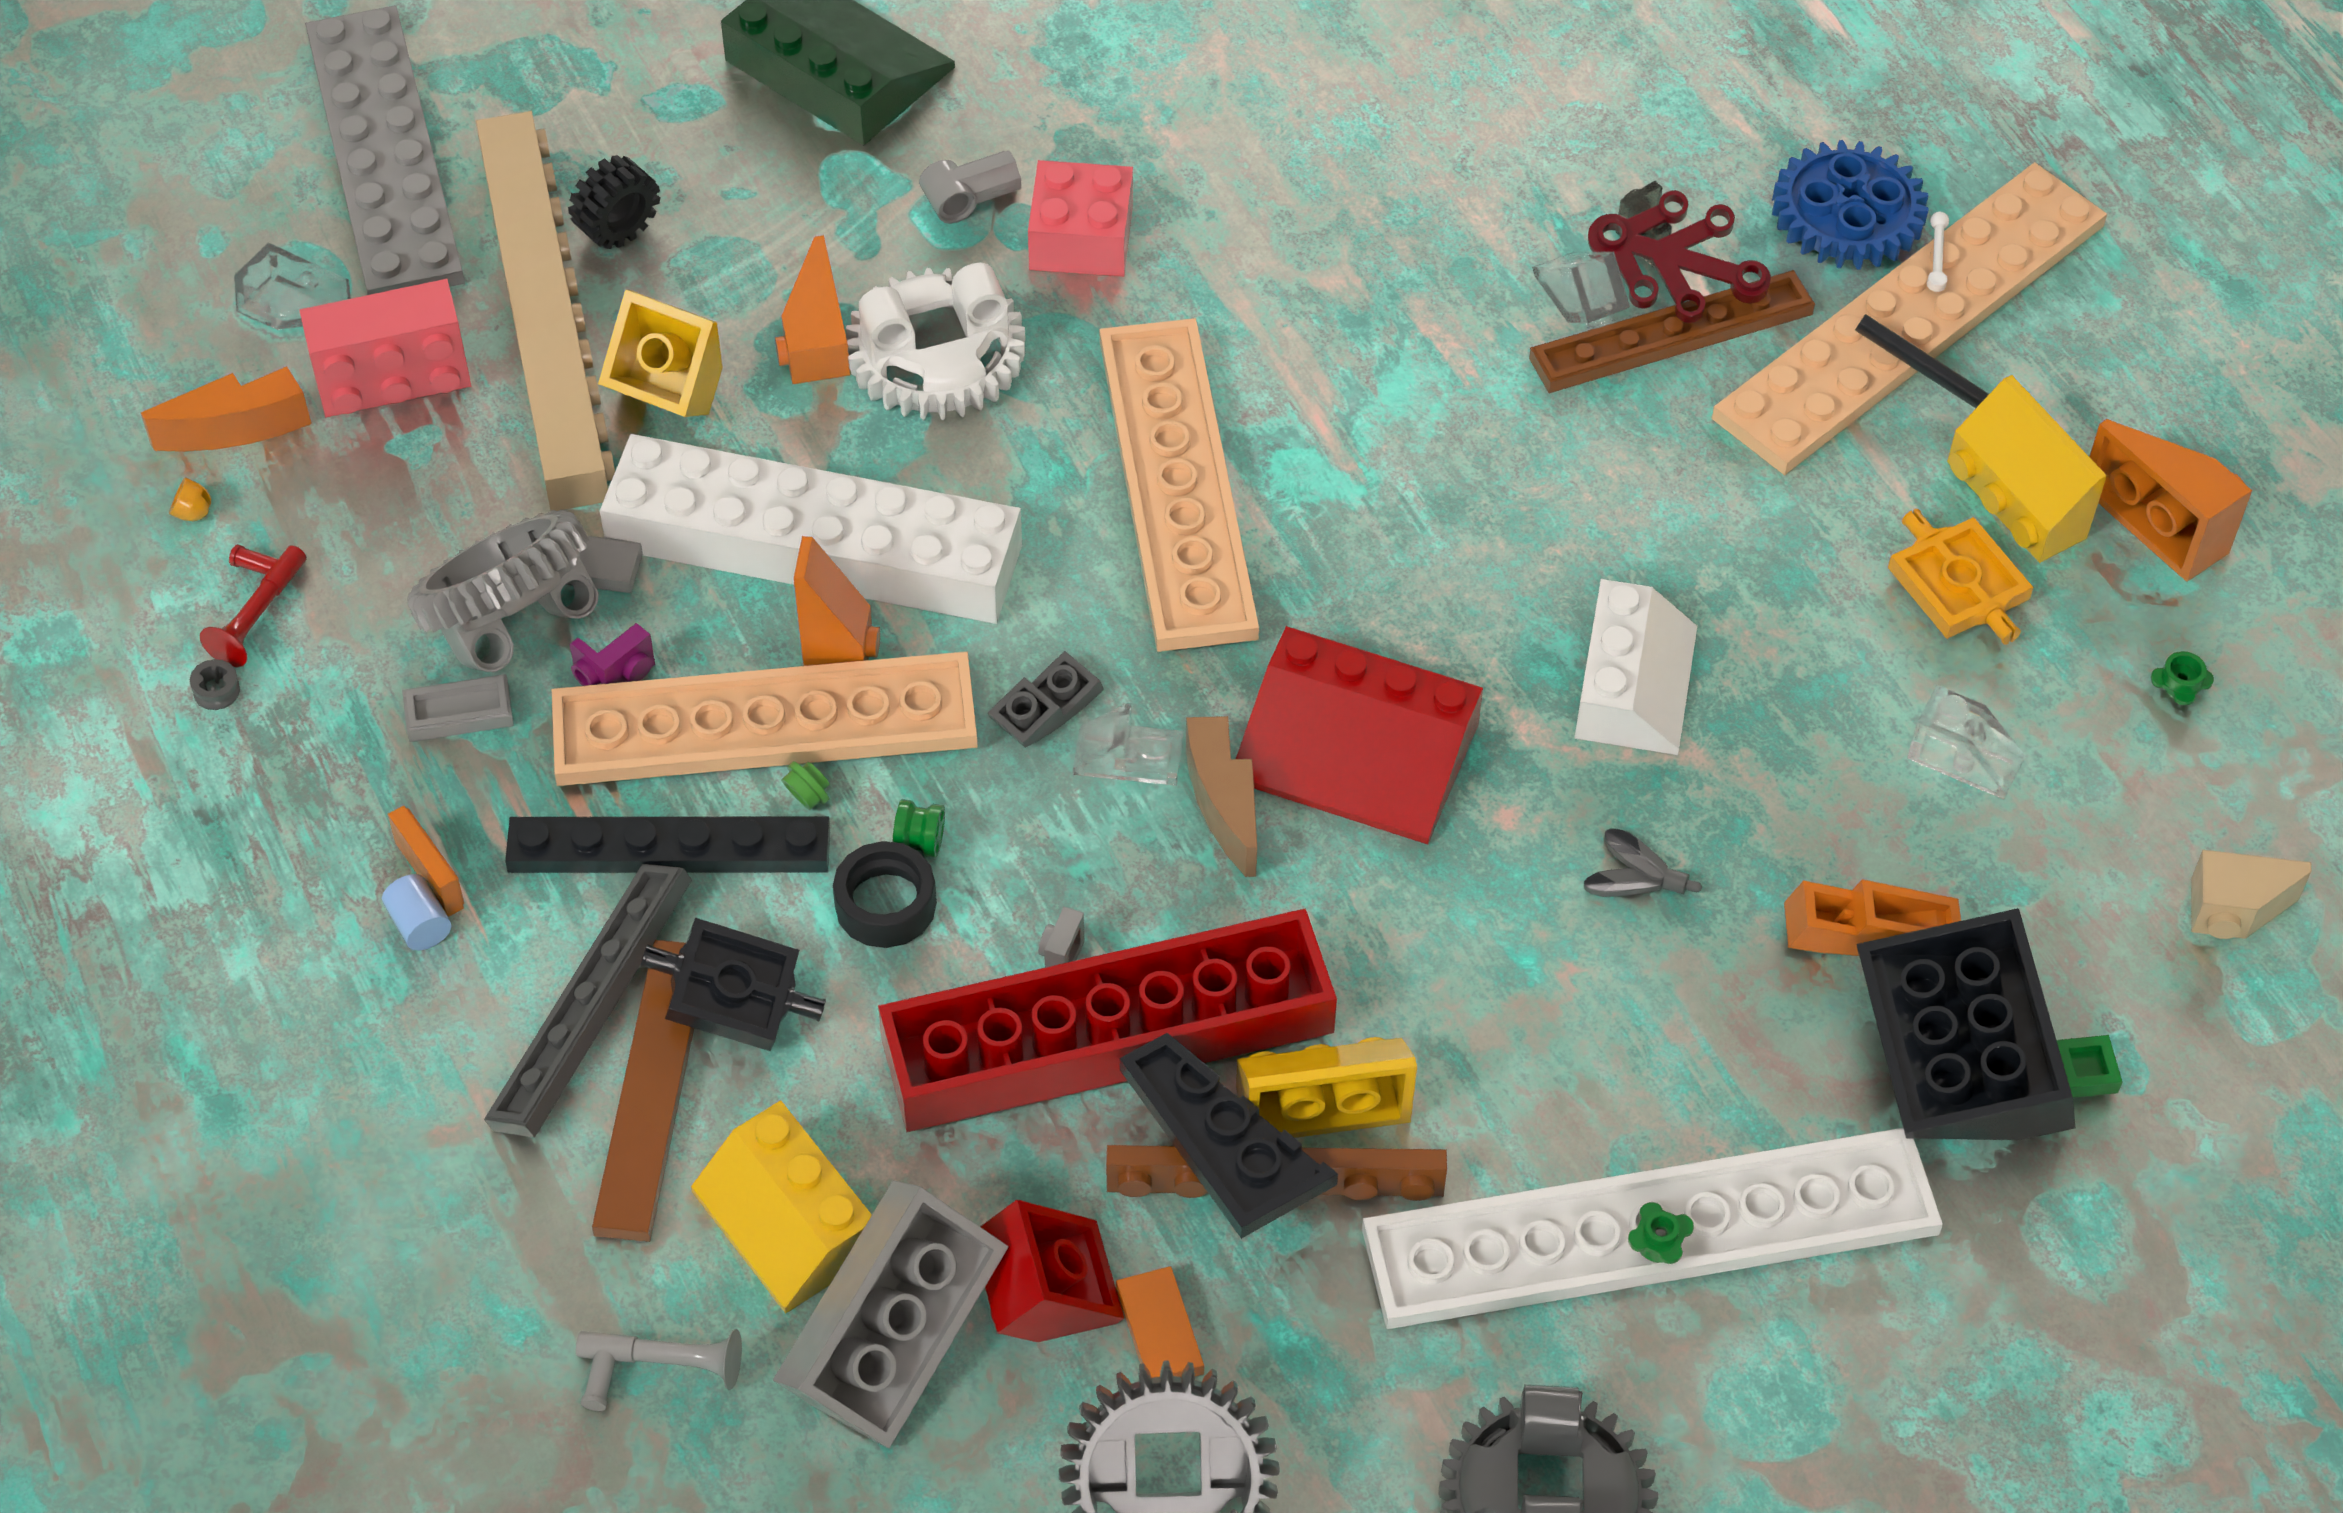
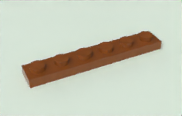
(1361, 1172)

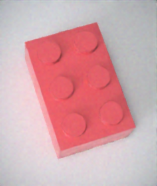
(385, 348)

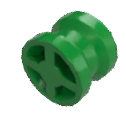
(919, 827)

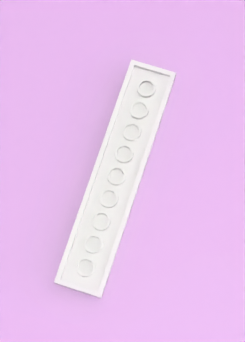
(1576, 1234)

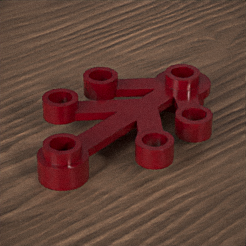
(1672, 254)

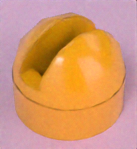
(190, 501)

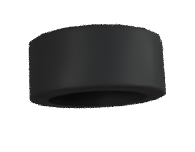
(879, 860)

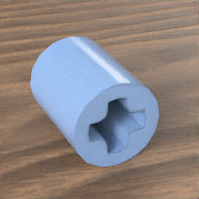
(416, 912)

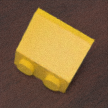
(663, 356)

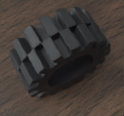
(614, 202)

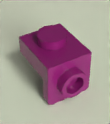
(623, 660)

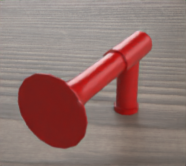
(228, 641)

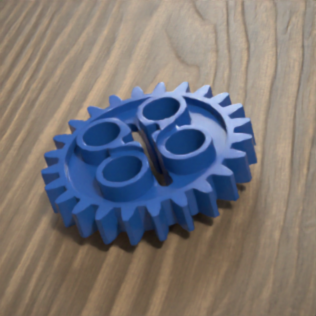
(1850, 204)

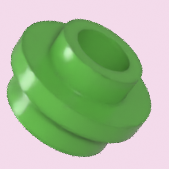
(806, 784)

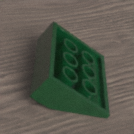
(833, 60)

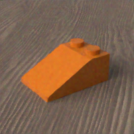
(2169, 497)

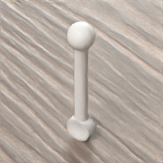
(1937, 279)

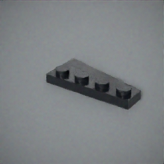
(1231, 1149)

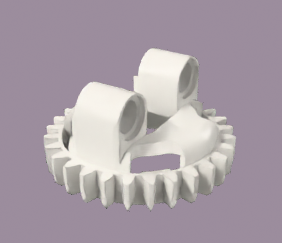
(952, 370)

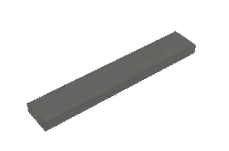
(587, 1001)

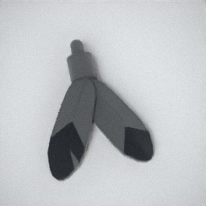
(1645, 871)

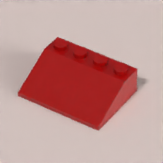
(1359, 734)

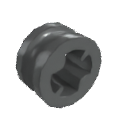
(209, 671)

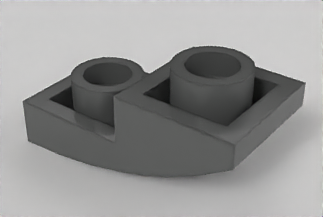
(1047, 703)

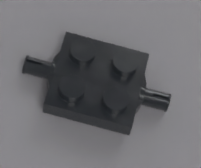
(732, 984)

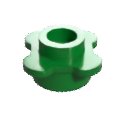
(2184, 666)
(1660, 1248)

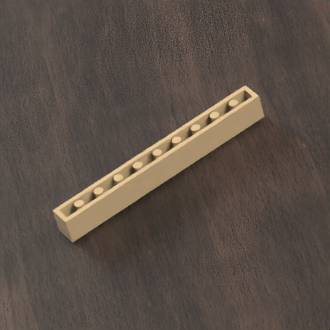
(543, 313)

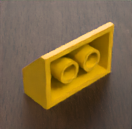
(2027, 471)
(1331, 1086)
(782, 1205)

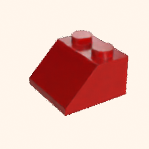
(1051, 1275)

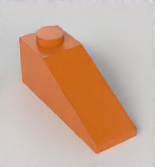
(812, 323)
(830, 611)

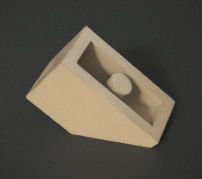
(2242, 892)

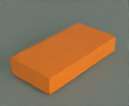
(426, 859)
(1159, 1321)

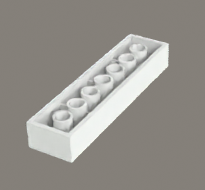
(752, 513)

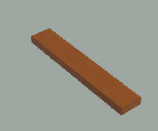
(1663, 335)
(644, 1115)

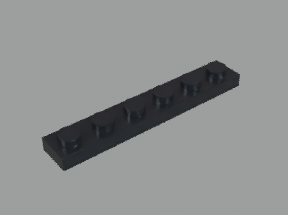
(689, 843)

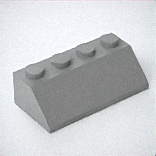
(891, 1312)

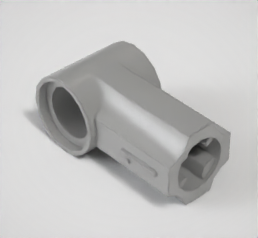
(957, 189)

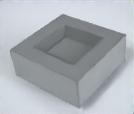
(1064, 940)

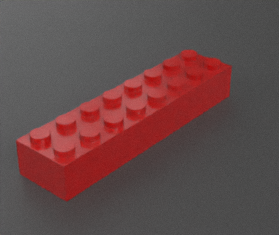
(1072, 1021)

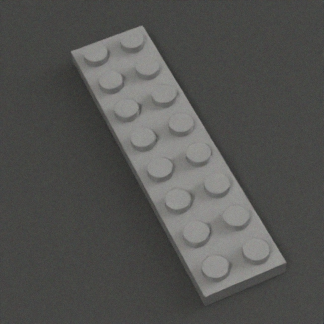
(383, 151)

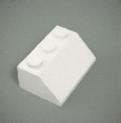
(1636, 670)

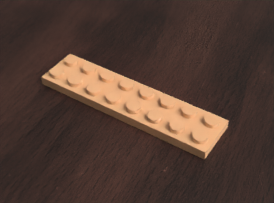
(1178, 486)
(762, 718)

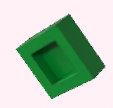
(2090, 1066)

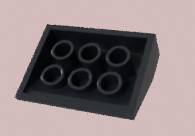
(1967, 1031)

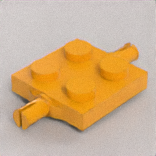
(1960, 577)

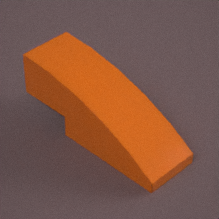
(228, 414)
(1838, 918)

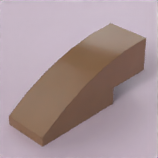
(1223, 789)

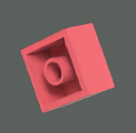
(1080, 218)

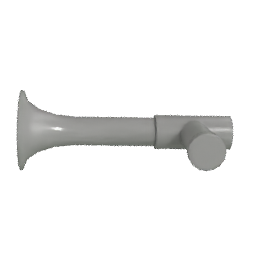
(606, 1349)

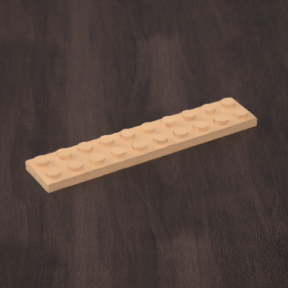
(1841, 375)

